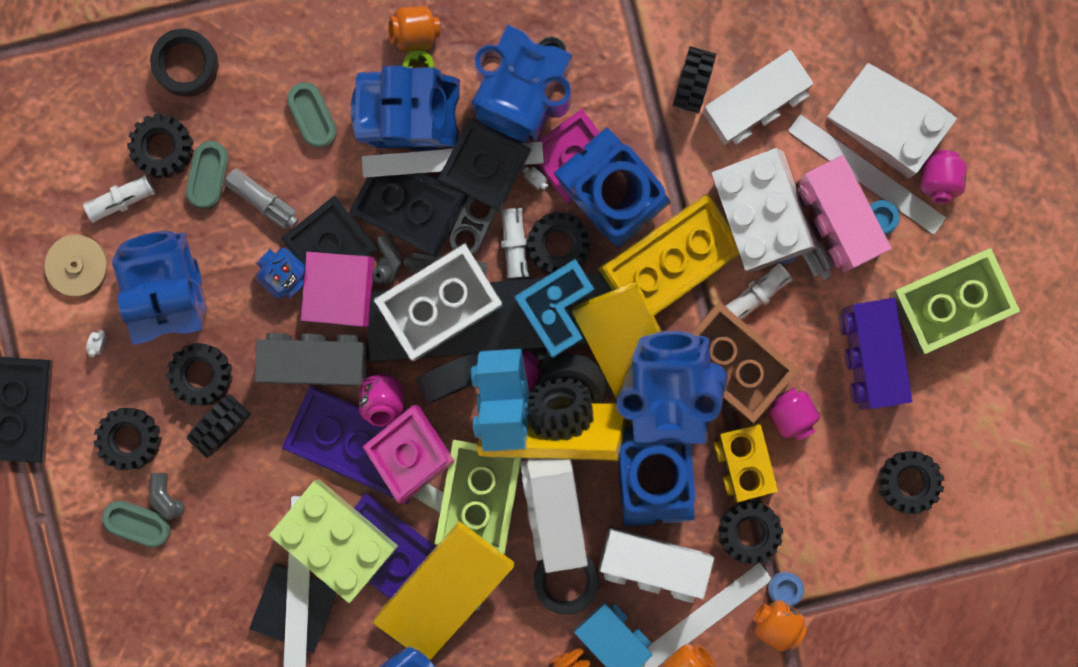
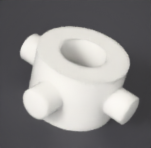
(535, 178)
(96, 343)

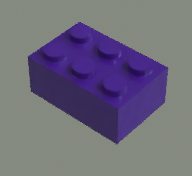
(875, 354)

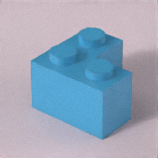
(546, 305)
(501, 401)

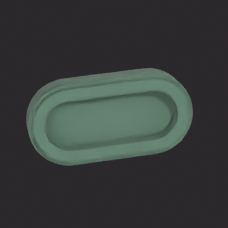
(312, 115)
(207, 175)
(136, 523)

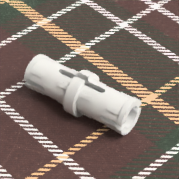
(119, 198)
(514, 243)
(759, 292)

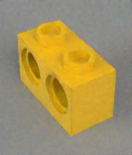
(755, 459)

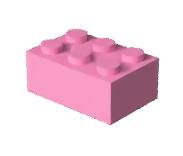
(842, 214)

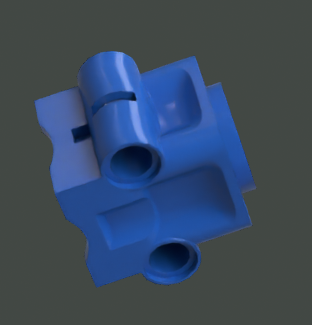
(516, 93)
(405, 108)
(583, 178)
(158, 286)
(672, 388)
(672, 504)

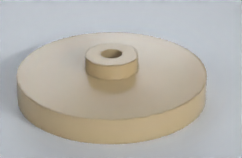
(76, 265)

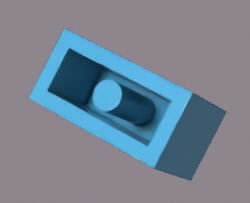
(612, 639)

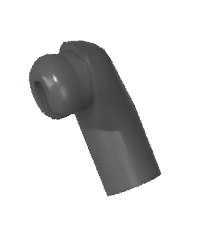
(389, 263)
(161, 500)

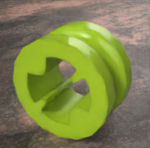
(415, 56)

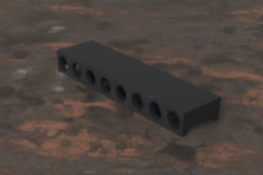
(501, 330)

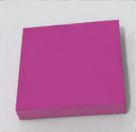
(563, 144)
(337, 289)
(408, 454)

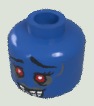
(280, 273)

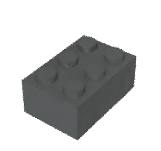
(311, 360)

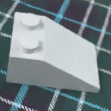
(891, 119)

